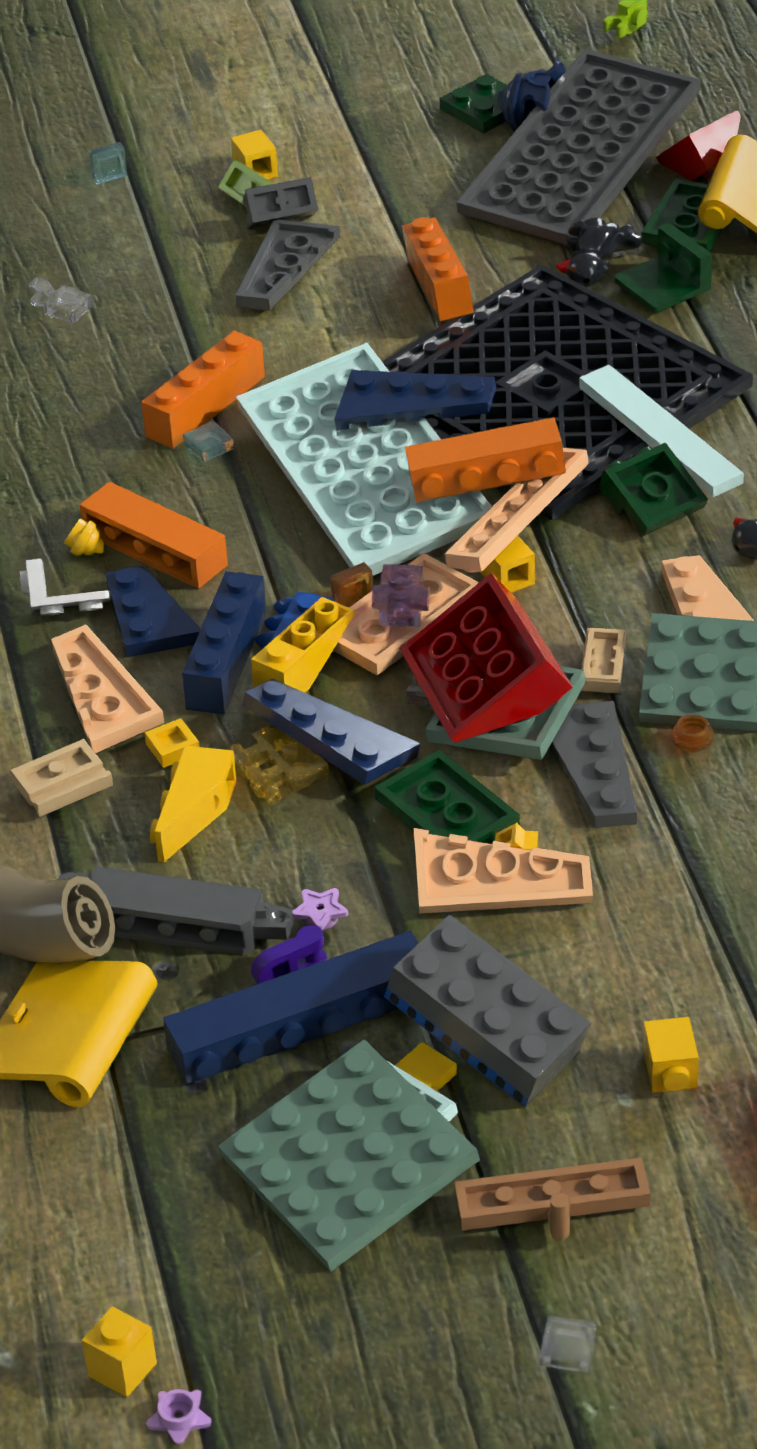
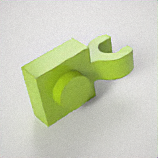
(629, 17)

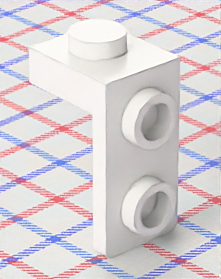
(34, 583)

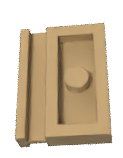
(61, 777)

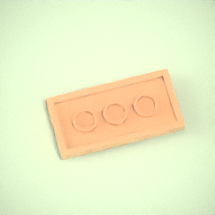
(378, 646)

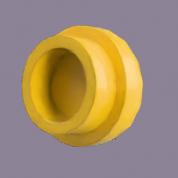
(85, 539)

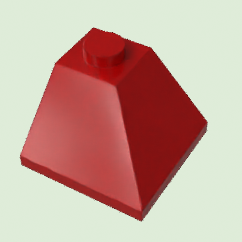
(700, 151)

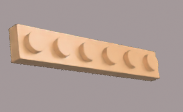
(510, 516)

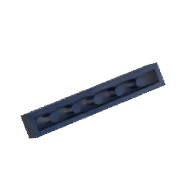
(284, 1010)

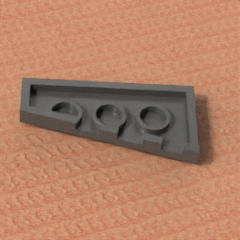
(283, 260)
(596, 763)

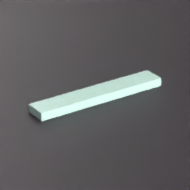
(658, 426)

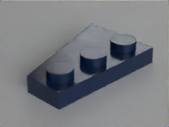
(147, 614)

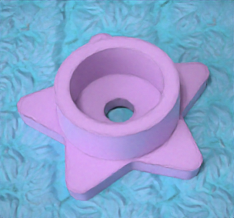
(313, 902)
(178, 1402)

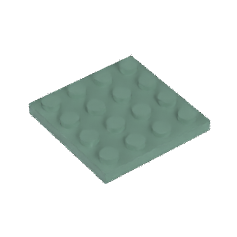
(348, 1154)

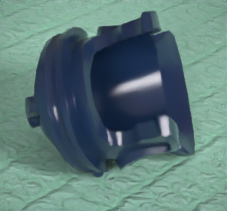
(527, 92)

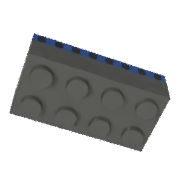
(487, 1010)

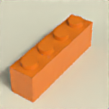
(437, 268)
(203, 389)
(485, 459)
(156, 535)

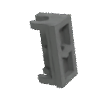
(280, 201)

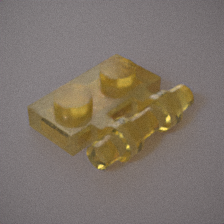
(289, 763)

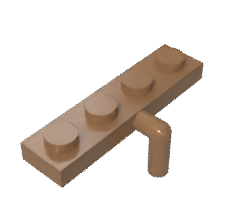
(552, 1195)

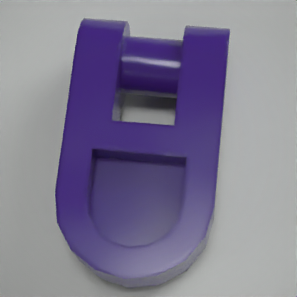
(290, 955)

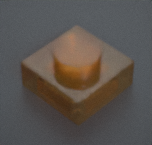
(351, 584)

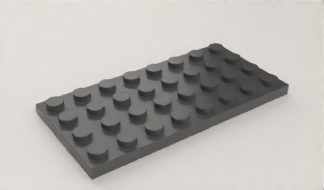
(580, 150)

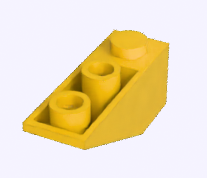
(303, 647)
(197, 796)

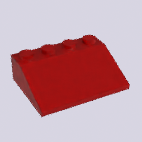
(484, 663)

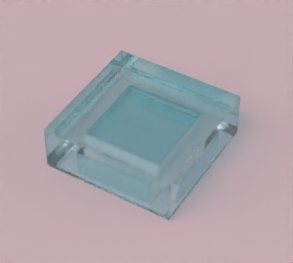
(108, 163)
(208, 441)

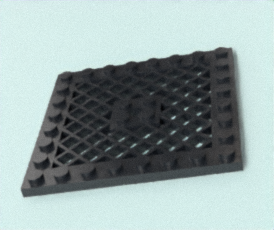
(541, 387)

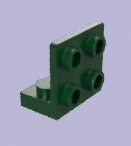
(672, 277)

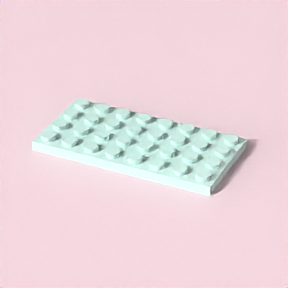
(355, 476)

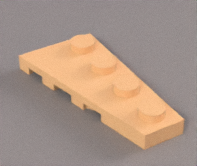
(699, 591)
(103, 691)
(485, 876)

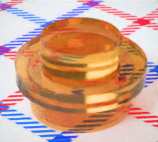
(692, 733)

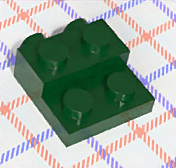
(652, 488)

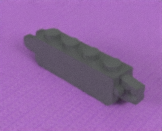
(189, 911)

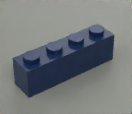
(224, 643)

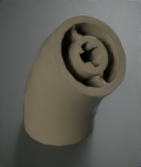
(53, 918)

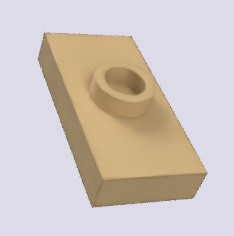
(604, 659)

